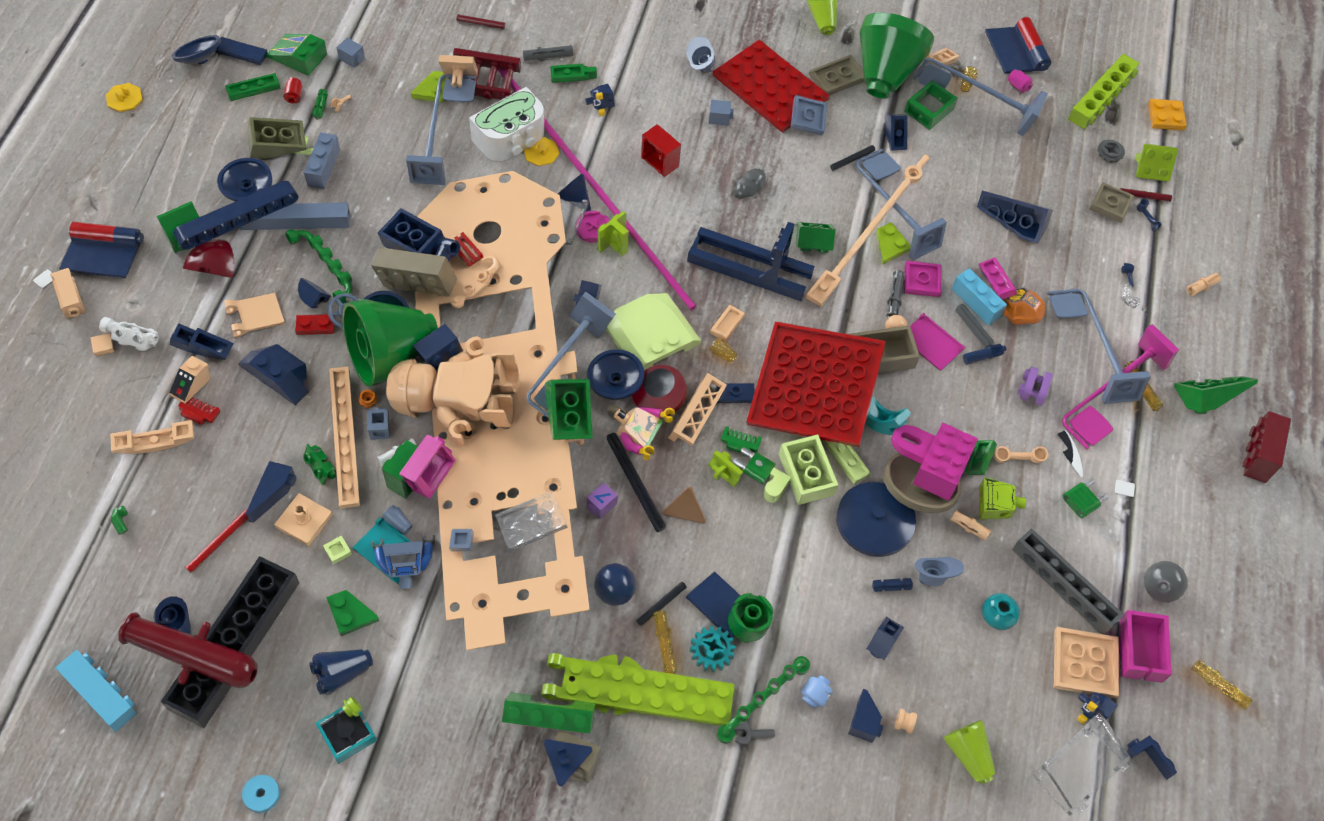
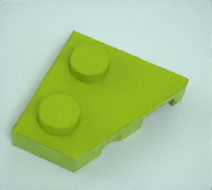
(427, 88)
(891, 242)

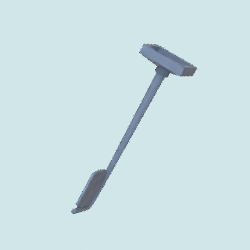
(942, 77)
(428, 168)
(924, 238)
(591, 316)
(1121, 386)

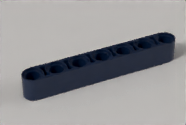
(235, 215)

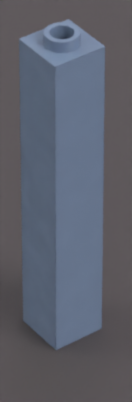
(304, 217)

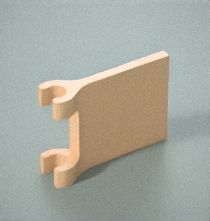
(255, 313)

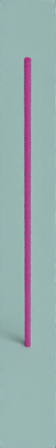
(661, 268)

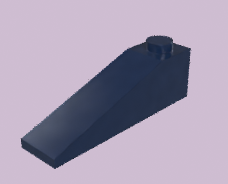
(1020, 217)

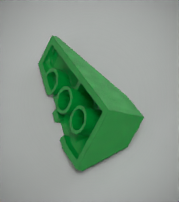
(1212, 393)

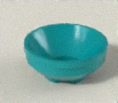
(997, 618)

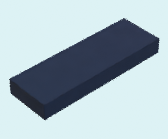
(242, 51)

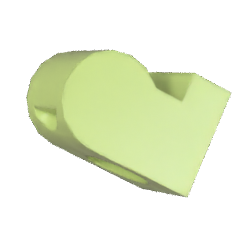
(776, 486)

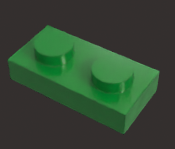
(980, 457)

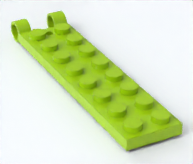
(641, 691)

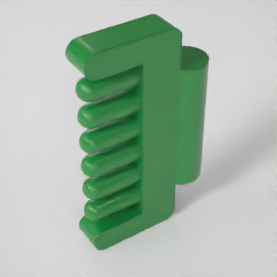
(737, 444)

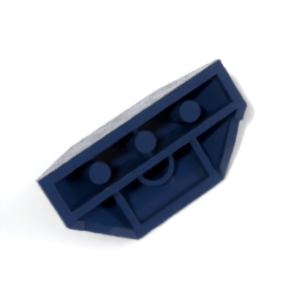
(278, 371)

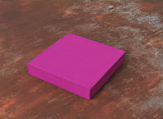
(922, 279)

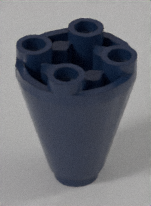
(338, 668)

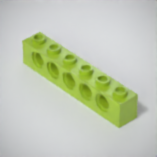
(1103, 91)

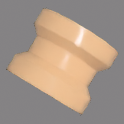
(905, 721)

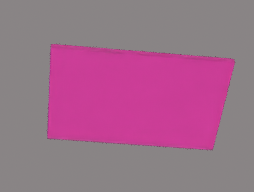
(935, 342)

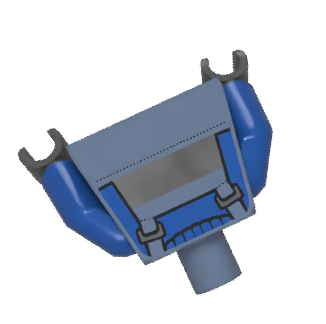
(404, 559)

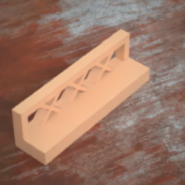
(691, 408)

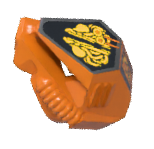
(1024, 307)

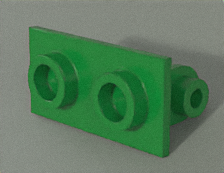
(314, 458)

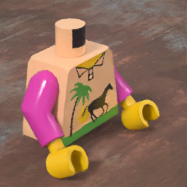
(640, 427)

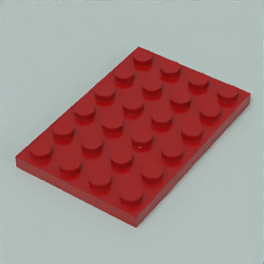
(767, 83)

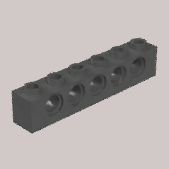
(1067, 582)

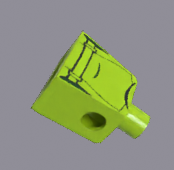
(998, 500)

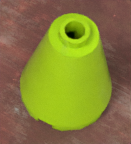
(824, 14)
(973, 750)

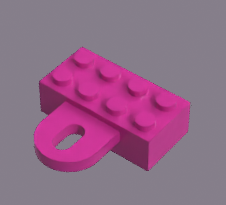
(941, 456)

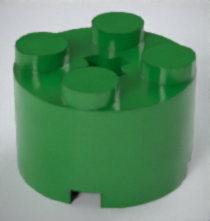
(750, 617)

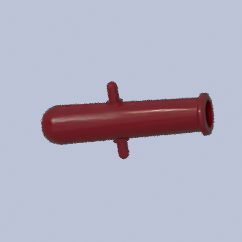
(189, 651)

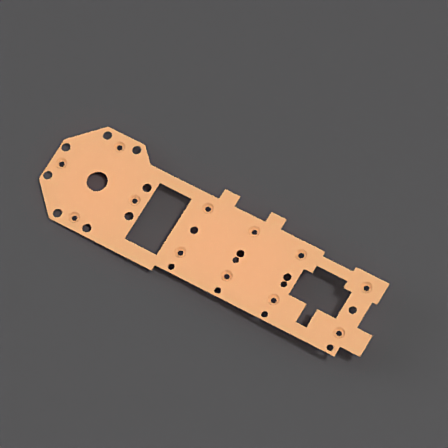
(525, 453)

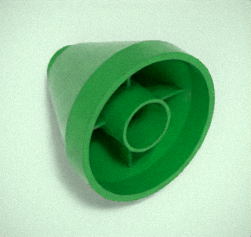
(891, 51)
(382, 336)

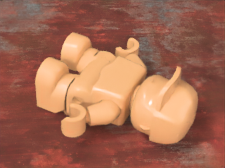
(458, 389)

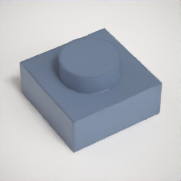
(461, 540)

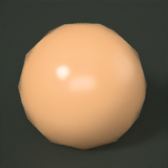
(895, 321)

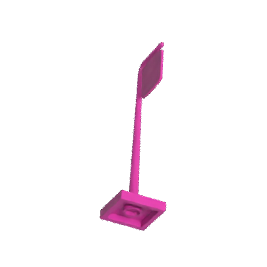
(1090, 422)

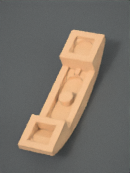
(152, 441)

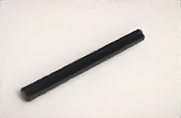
(636, 482)

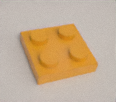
(1167, 114)

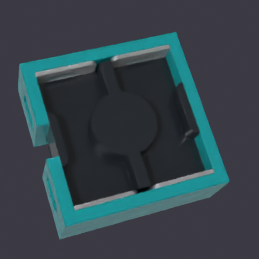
(345, 734)

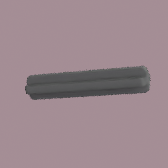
(974, 325)

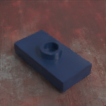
(737, 393)

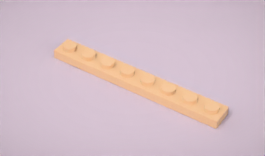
(344, 438)

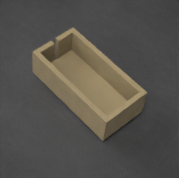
(414, 271)
(900, 348)

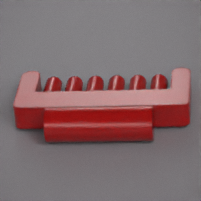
(198, 415)

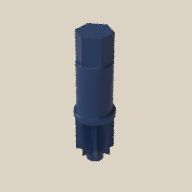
(986, 353)

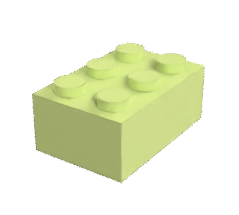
(809, 469)

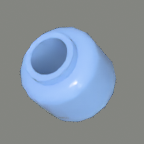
(816, 691)

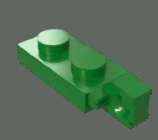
(572, 72)

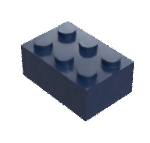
(409, 234)

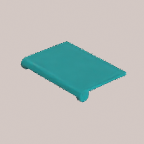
(378, 531)

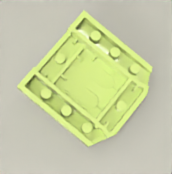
(652, 329)

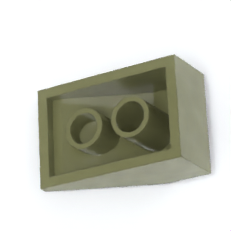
(274, 137)

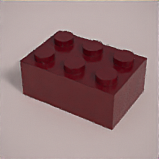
(1266, 447)

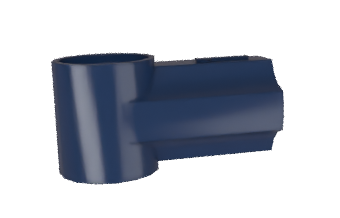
(447, 247)

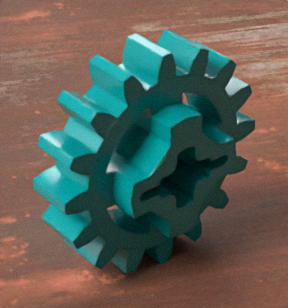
(721, 652)

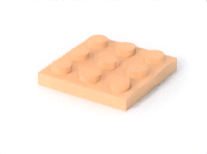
(1086, 662)

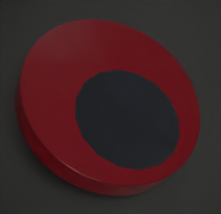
(661, 389)

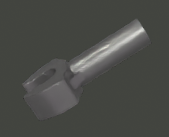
(758, 733)

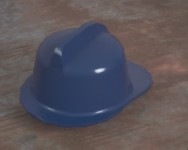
(173, 614)

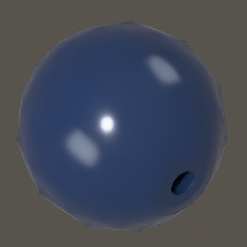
(615, 584)

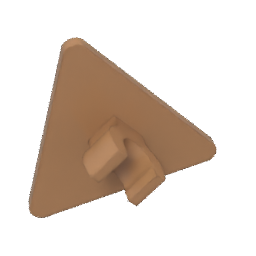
(686, 507)

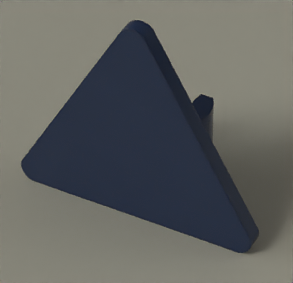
(576, 191)
(565, 758)

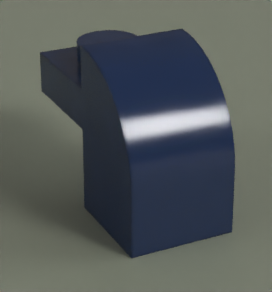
(589, 287)

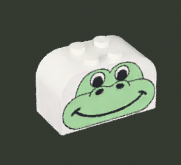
(508, 126)

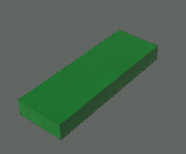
(252, 87)

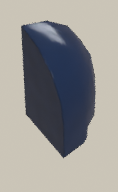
(311, 293)

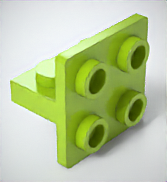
(1156, 162)
(614, 234)

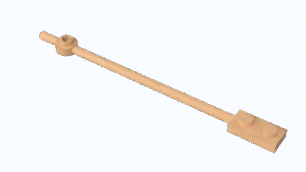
(829, 281)

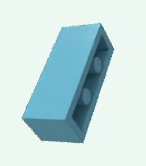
(979, 296)

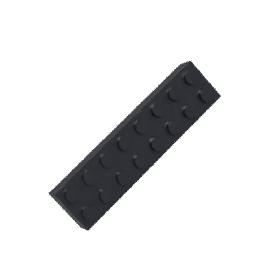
(238, 627)

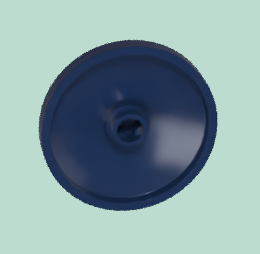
(874, 520)

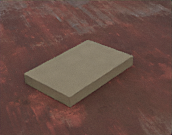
(838, 75)

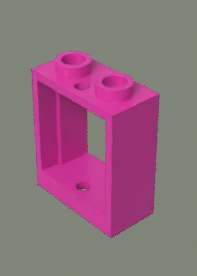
(435, 472)

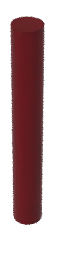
(485, 22)
(1149, 195)

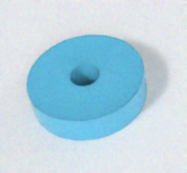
(263, 803)

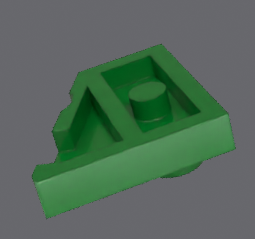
(350, 612)

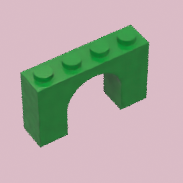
(523, 711)

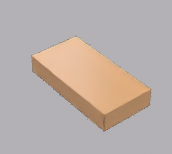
(727, 323)

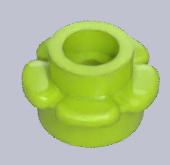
(352, 707)

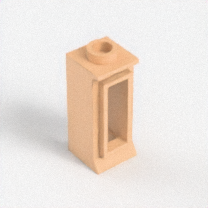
(67, 293)

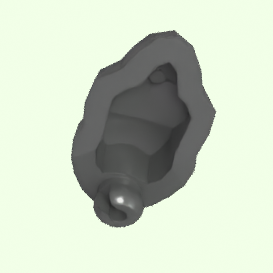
(750, 183)

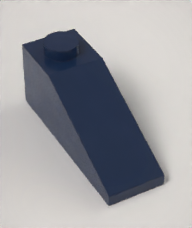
(271, 488)

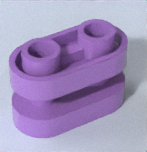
(1026, 389)

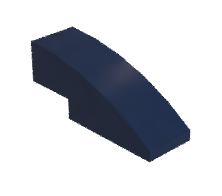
(200, 342)

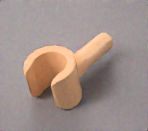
(338, 102)

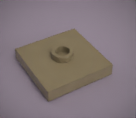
(1111, 202)

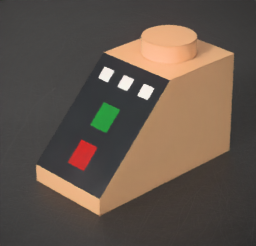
(190, 379)

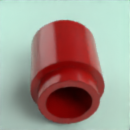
(293, 90)

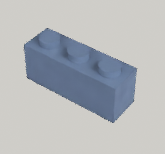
(322, 160)

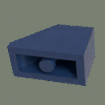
(897, 131)
(884, 638)
(866, 719)

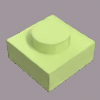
(337, 550)

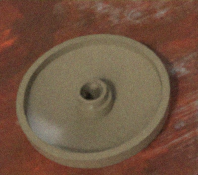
(899, 480)

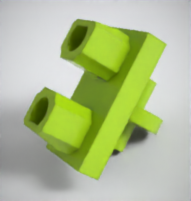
(725, 468)

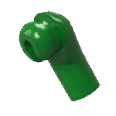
(116, 519)

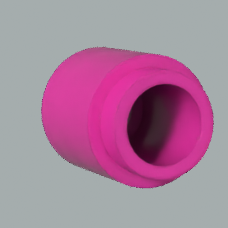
(1020, 81)

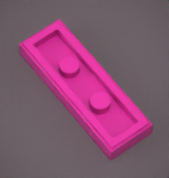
(997, 278)

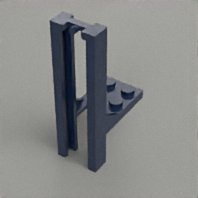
(776, 258)

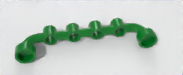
(325, 255)
(800, 666)

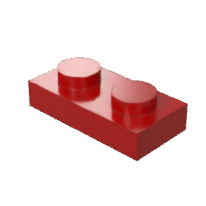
(314, 324)

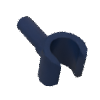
(1128, 269)

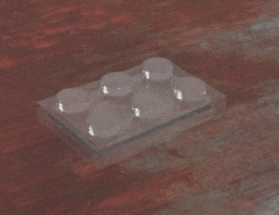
(531, 521)

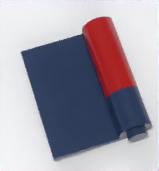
(1019, 47)
(101, 249)

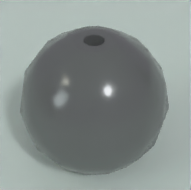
(1165, 581)

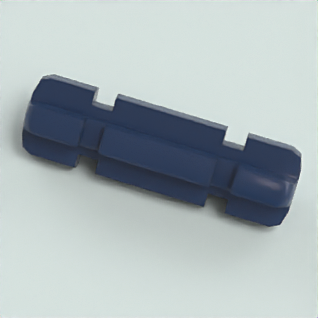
(892, 584)

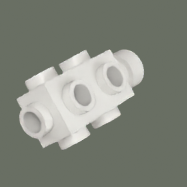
(136, 336)

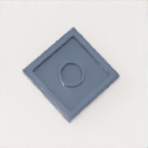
(809, 115)

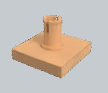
(458, 67)
(303, 519)

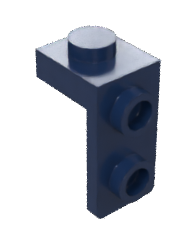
(1154, 751)

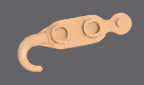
(476, 284)

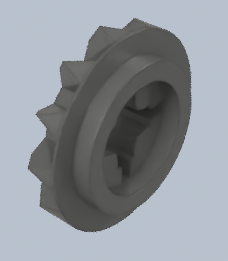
(1107, 145)

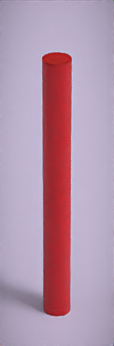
(217, 542)

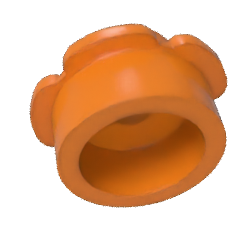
(368, 394)

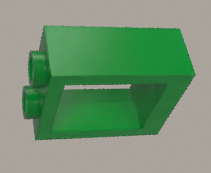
(924, 115)

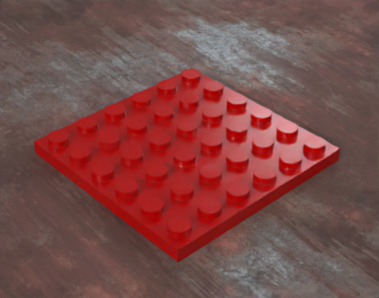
(816, 383)

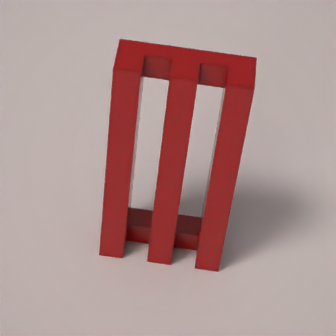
(464, 247)

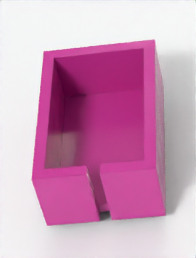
(1145, 646)

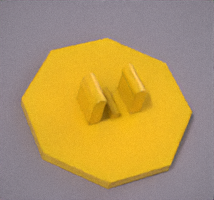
(124, 97)
(542, 153)

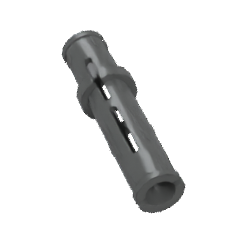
(546, 52)
(894, 300)

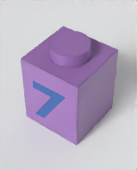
(601, 500)

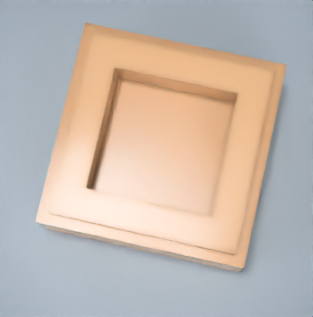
(102, 344)

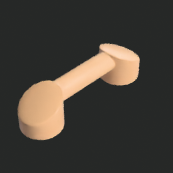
(1037, 455)

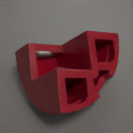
(212, 258)

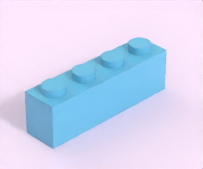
(96, 690)

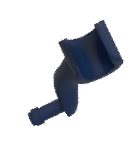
(1142, 207)

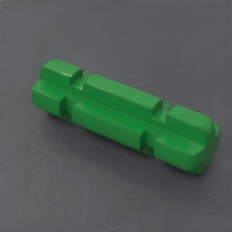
(320, 103)

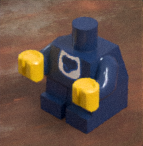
(600, 98)
(1095, 704)

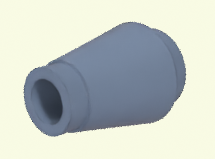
(397, 519)

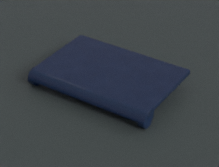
(715, 600)

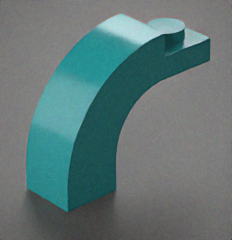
(885, 420)

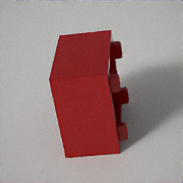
(660, 150)

